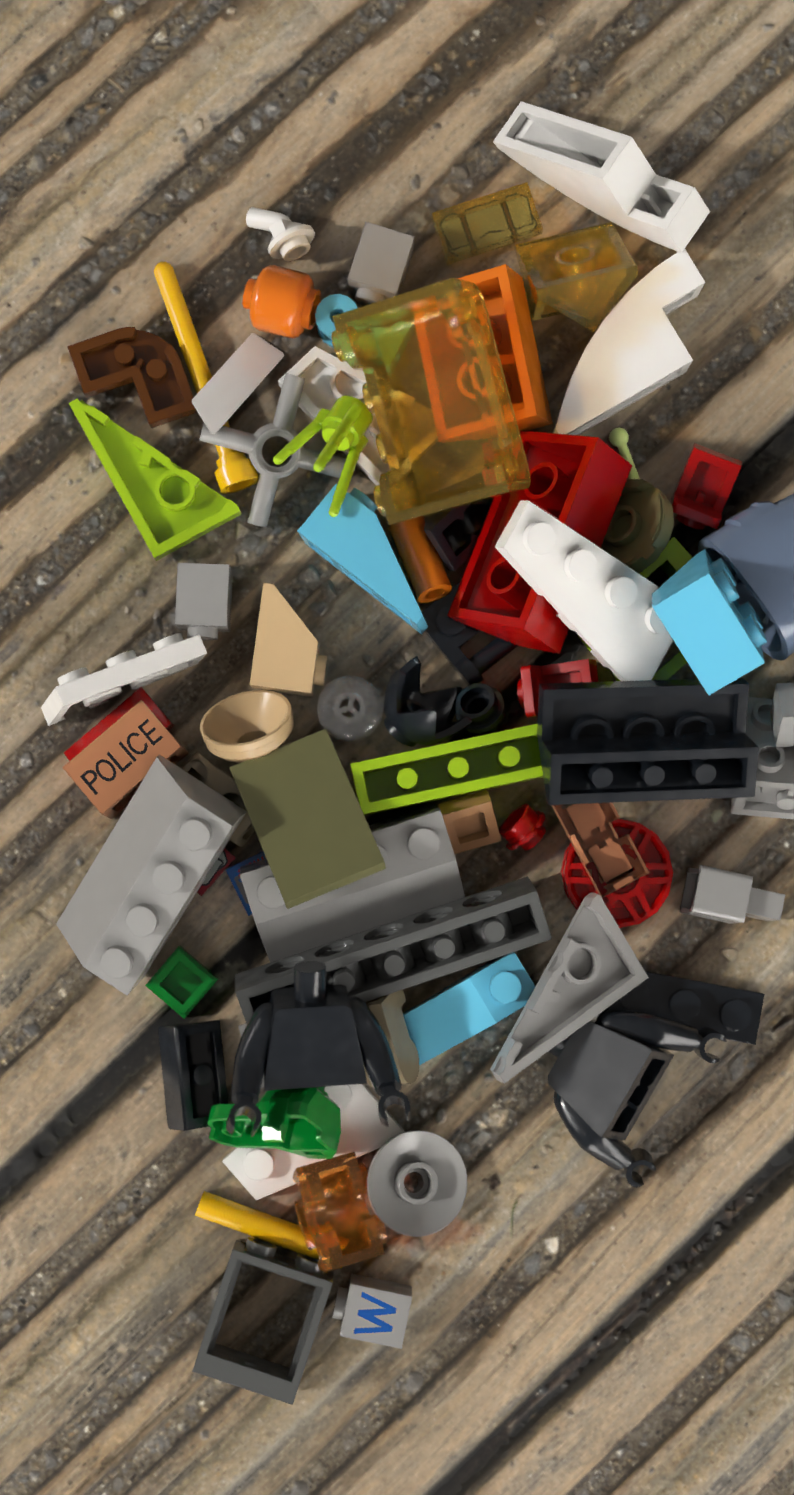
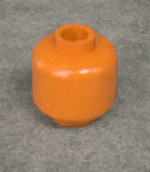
(282, 301)

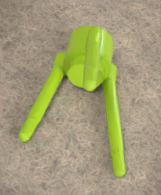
(342, 430)

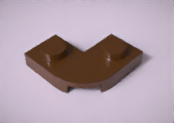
(139, 358)

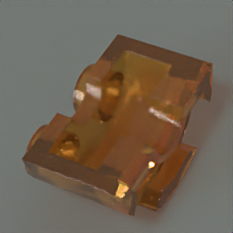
(336, 1214)

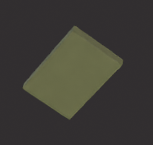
(307, 818)

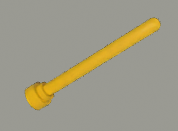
(234, 469)

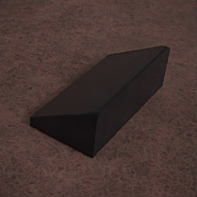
(192, 1072)

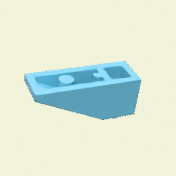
(362, 552)
(468, 1006)

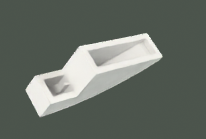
(603, 174)
(632, 348)

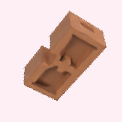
(591, 827)

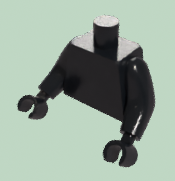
(312, 1040)
(609, 1075)

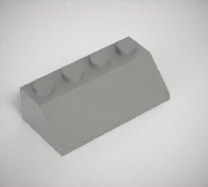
(147, 874)
(417, 877)

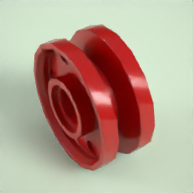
(635, 900)

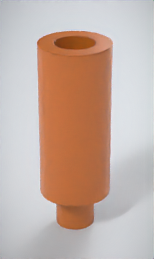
(421, 561)

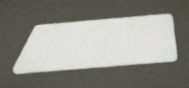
(235, 381)

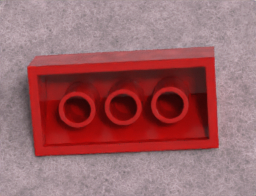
(575, 483)

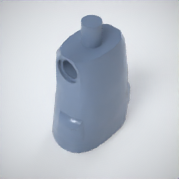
(761, 558)

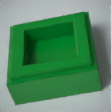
(182, 982)

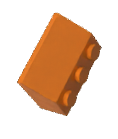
(516, 343)

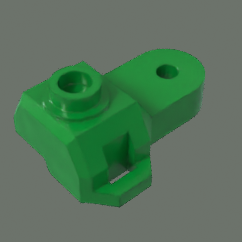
(292, 1121)

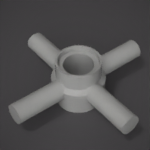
(253, 444)

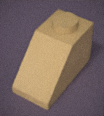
(285, 649)

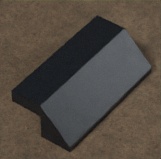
(644, 741)

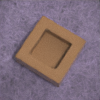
(470, 821)

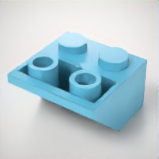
(708, 622)

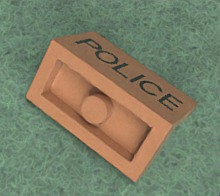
(121, 757)

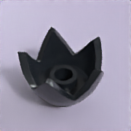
(419, 716)

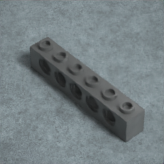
(413, 947)

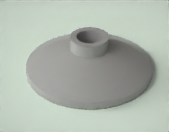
(439, 1187)

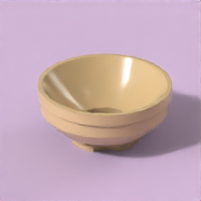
(247, 725)

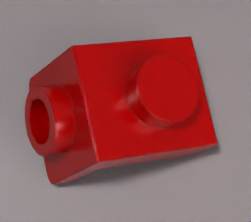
(704, 487)
(565, 672)

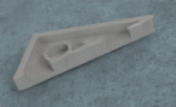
(581, 980)

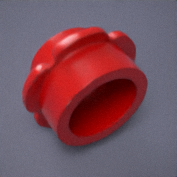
(523, 828)

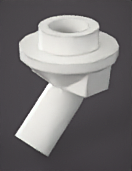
(289, 238)

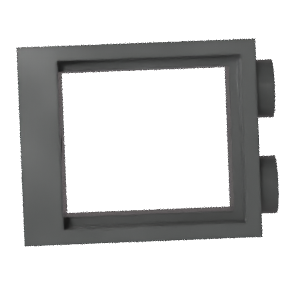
(248, 1370)

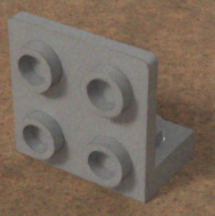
(774, 770)

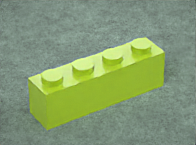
(447, 770)

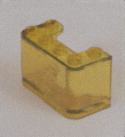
(435, 399)

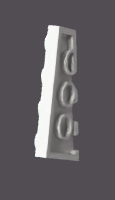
(589, 590)

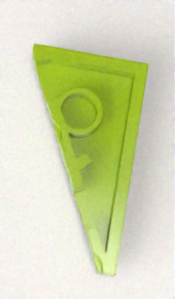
(162, 498)

